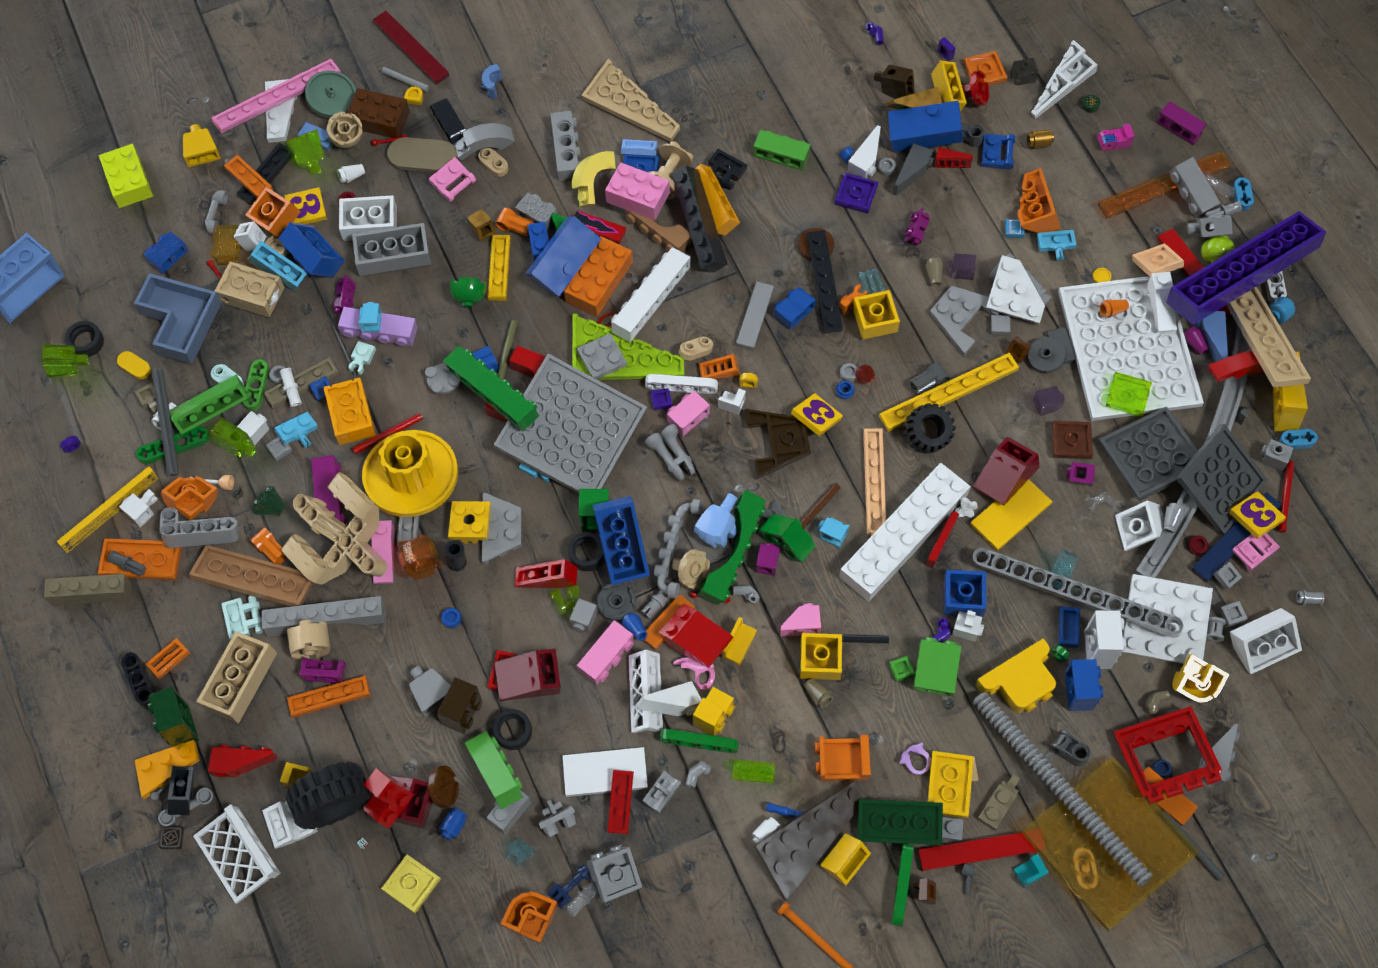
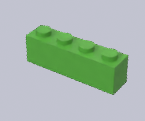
(208, 404)
(493, 769)

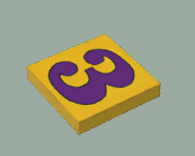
(310, 205)
(816, 414)
(1257, 515)

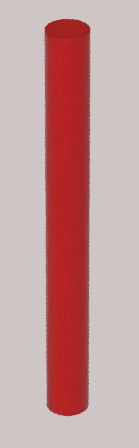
(395, 429)
(1286, 495)

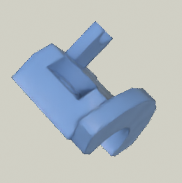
(489, 77)

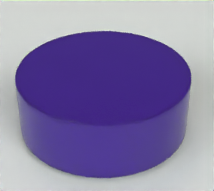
(70, 444)

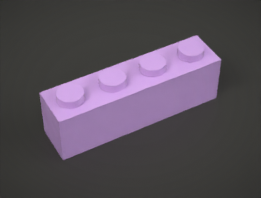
(393, 328)

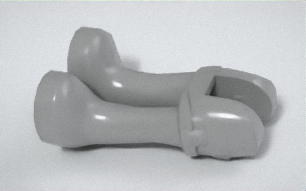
(669, 436)

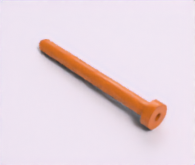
(829, 950)

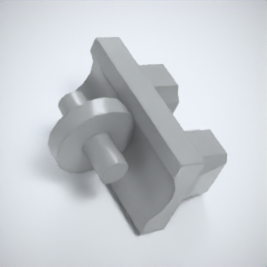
(661, 792)
(565, 814)

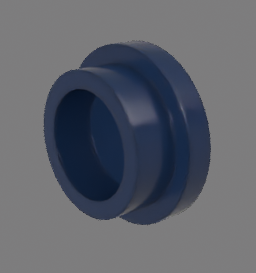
(1162, 768)

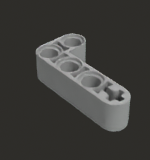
(196, 532)

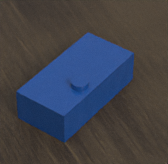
(925, 126)
(563, 256)
(621, 540)

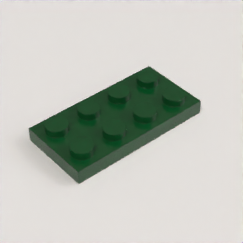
(900, 822)

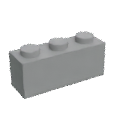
(1194, 187)

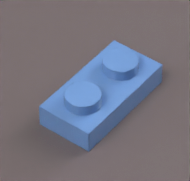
(324, 138)

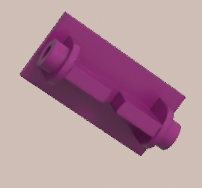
(918, 221)
(346, 290)

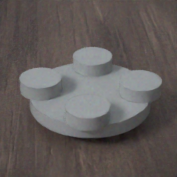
(441, 380)

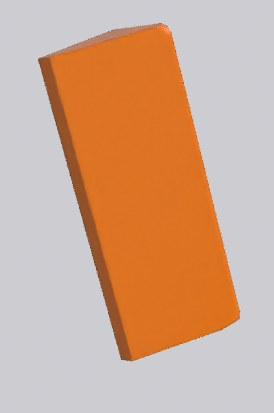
(1177, 807)

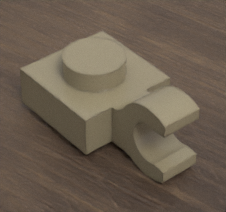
(147, 397)

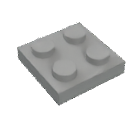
(602, 356)

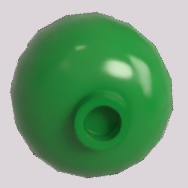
(468, 291)

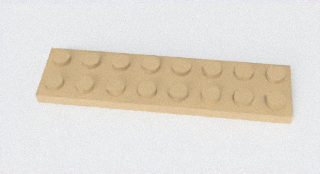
(1267, 340)

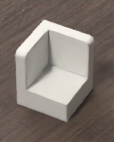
(732, 402)

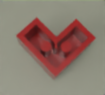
(388, 799)

